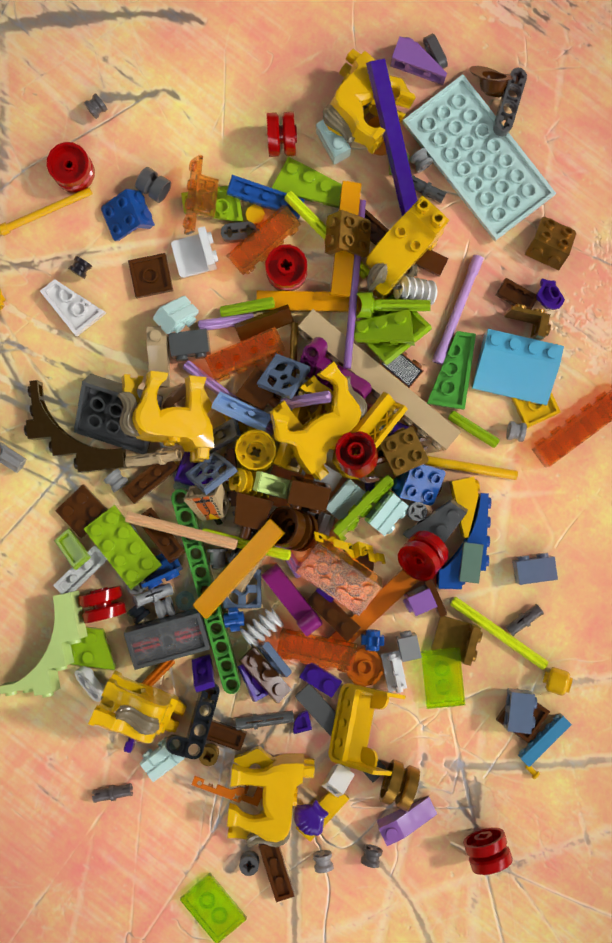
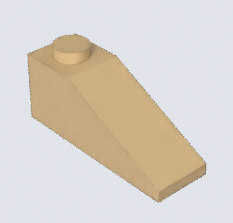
(158, 352)

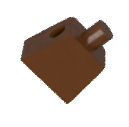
(255, 395)
(250, 513)

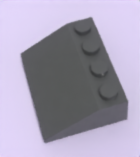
(101, 411)

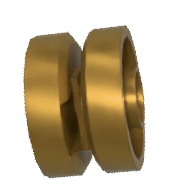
(400, 786)

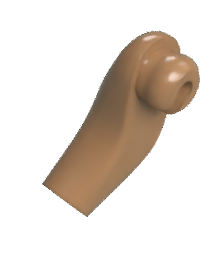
(175, 396)

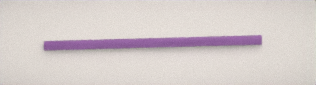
(353, 301)

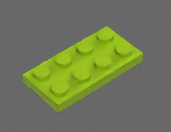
(123, 547)

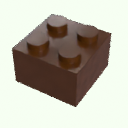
(308, 494)

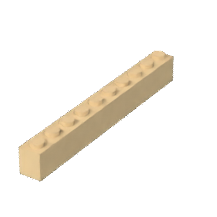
(419, 413)

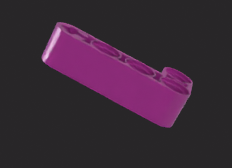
(314, 356)
(292, 599)

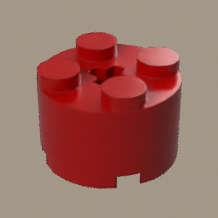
(360, 444)

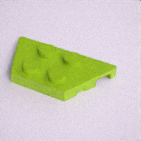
(93, 650)

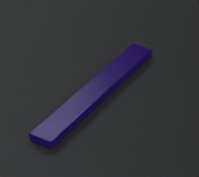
(393, 135)

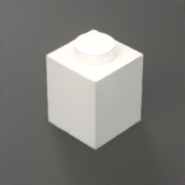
(338, 779)

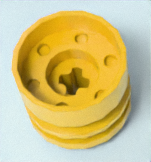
(261, 442)

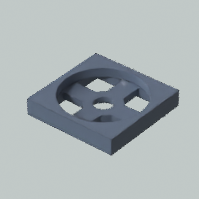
(295, 382)
(208, 465)
(257, 603)
(274, 659)

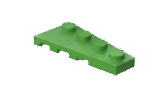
(453, 379)

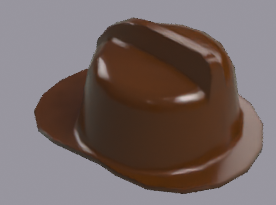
(491, 81)

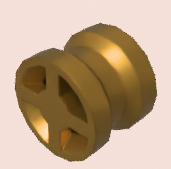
(212, 752)

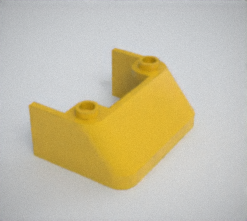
(353, 727)

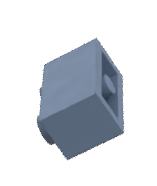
(534, 569)
(519, 711)

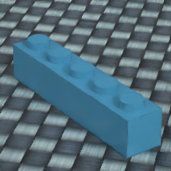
(544, 739)

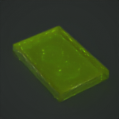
(443, 678)
(213, 908)

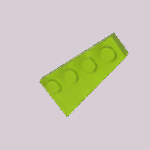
(308, 184)

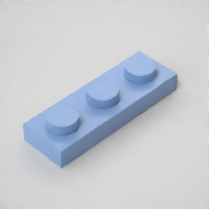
(241, 411)

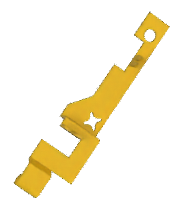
(356, 549)

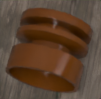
(298, 528)

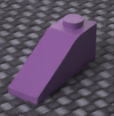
(415, 60)
(402, 823)

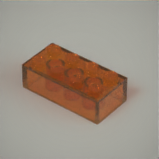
(339, 576)

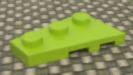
(386, 328)

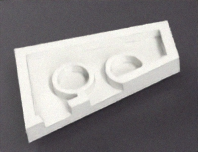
(71, 307)

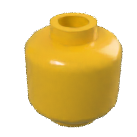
(557, 681)

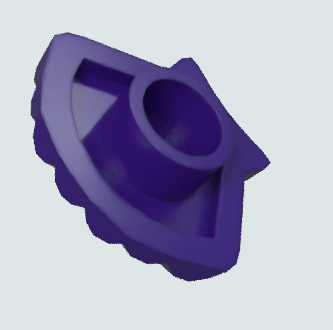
(549, 295)
(310, 818)

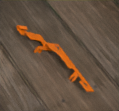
(230, 793)

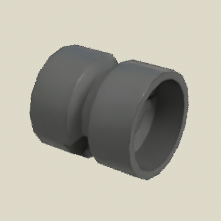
(150, 183)

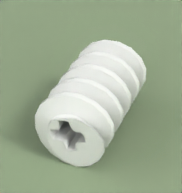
(416, 289)
(262, 627)

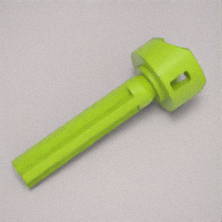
(370, 305)

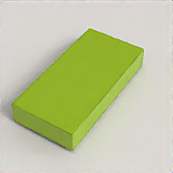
(72, 549)

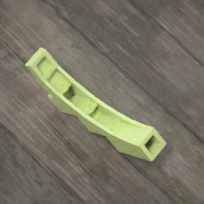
(67, 630)

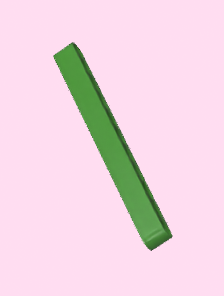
(218, 617)

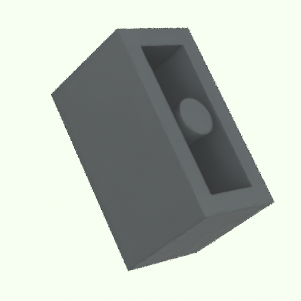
(189, 344)

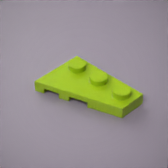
(227, 207)

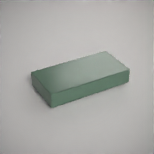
(471, 562)

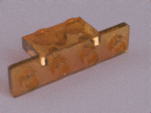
(201, 195)

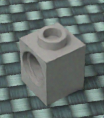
(408, 646)

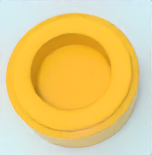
(255, 214)

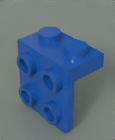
(127, 213)
(419, 484)
(167, 571)

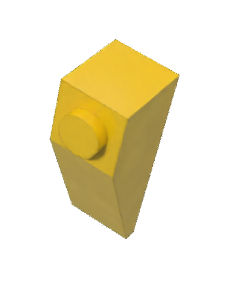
(466, 494)

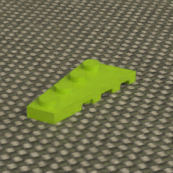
(363, 508)

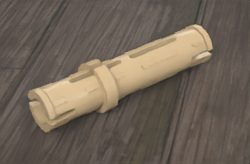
(160, 457)

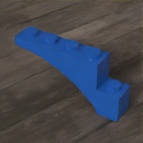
(448, 574)

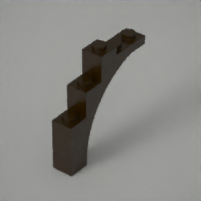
(62, 444)

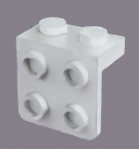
(195, 254)

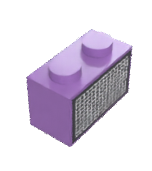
(419, 600)

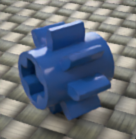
(234, 619)
(372, 640)

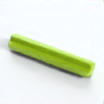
(247, 307)
(473, 429)

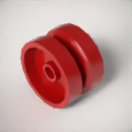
(281, 134)
(70, 167)
(286, 256)
(423, 555)
(102, 604)
(488, 851)

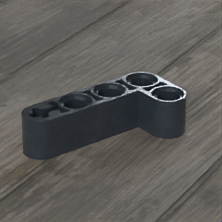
(197, 718)

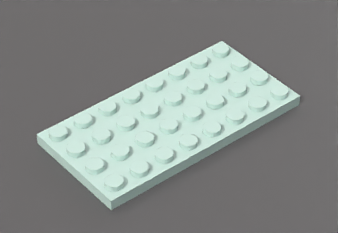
(482, 168)

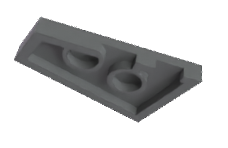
(441, 521)

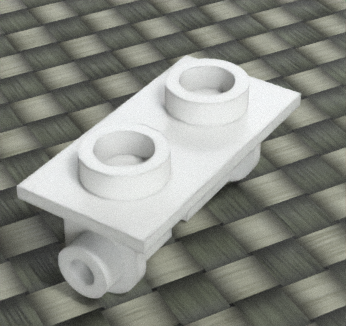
(394, 671)

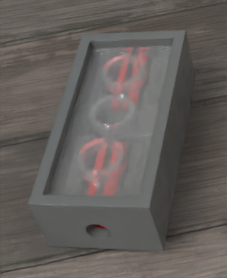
(167, 638)

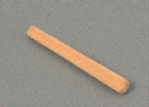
(181, 530)

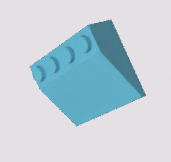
(517, 366)

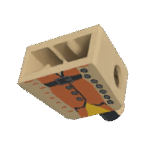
(209, 506)

